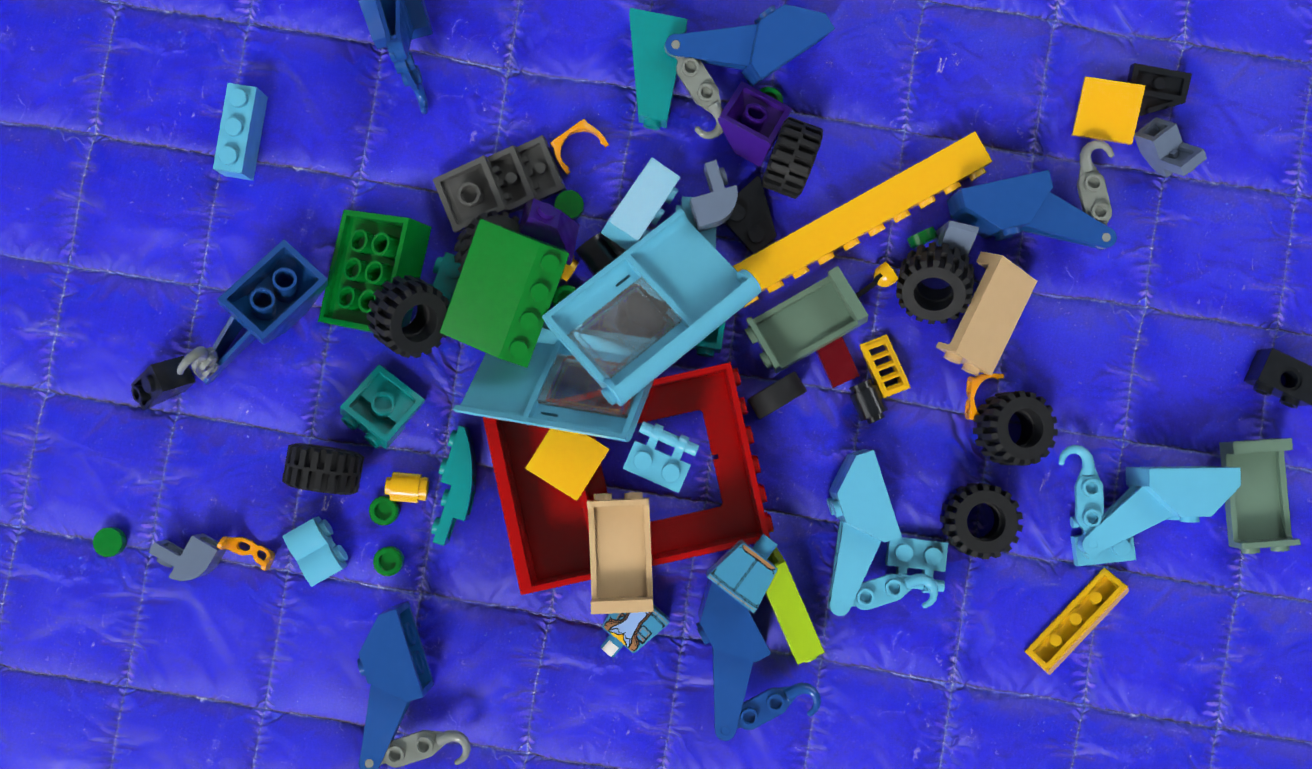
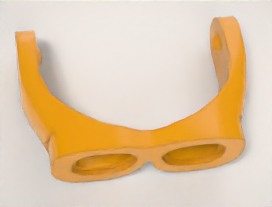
(581, 126)
(971, 387)
(233, 543)

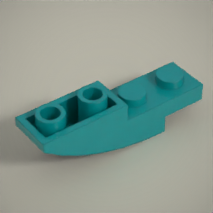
(459, 472)

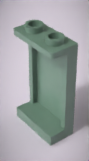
(807, 321)
(1260, 507)

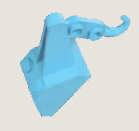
(1152, 497)
(865, 520)

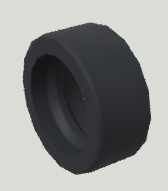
(777, 395)

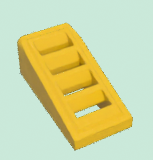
(893, 362)

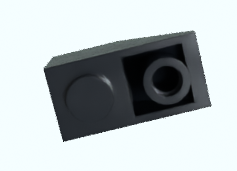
(161, 383)

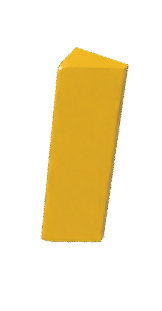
(1077, 621)

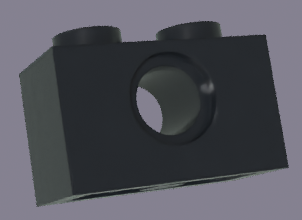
(1266, 377)

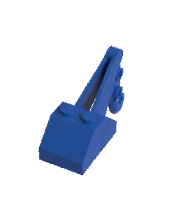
(394, 26)
(735, 647)

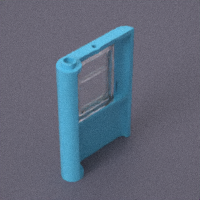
(649, 307)
(550, 394)

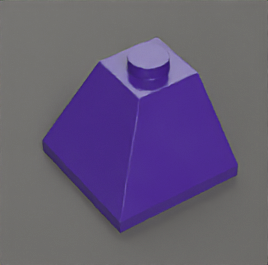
(752, 122)
(549, 225)

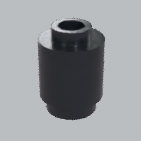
(868, 401)

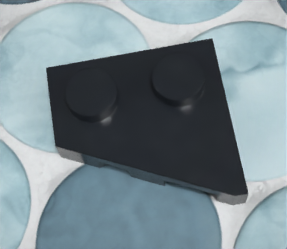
(1162, 89)
(752, 218)

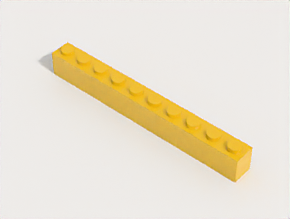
(867, 213)

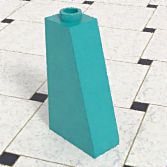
(653, 68)

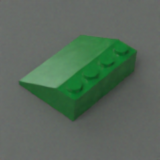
(366, 255)
(504, 292)

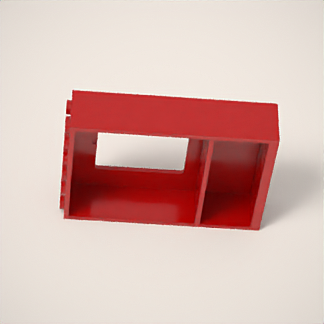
(552, 530)

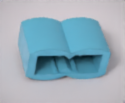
(316, 550)

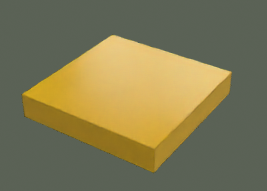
(1108, 110)
(567, 461)

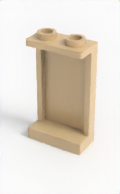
(990, 315)
(620, 554)

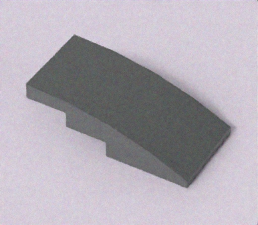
(499, 182)

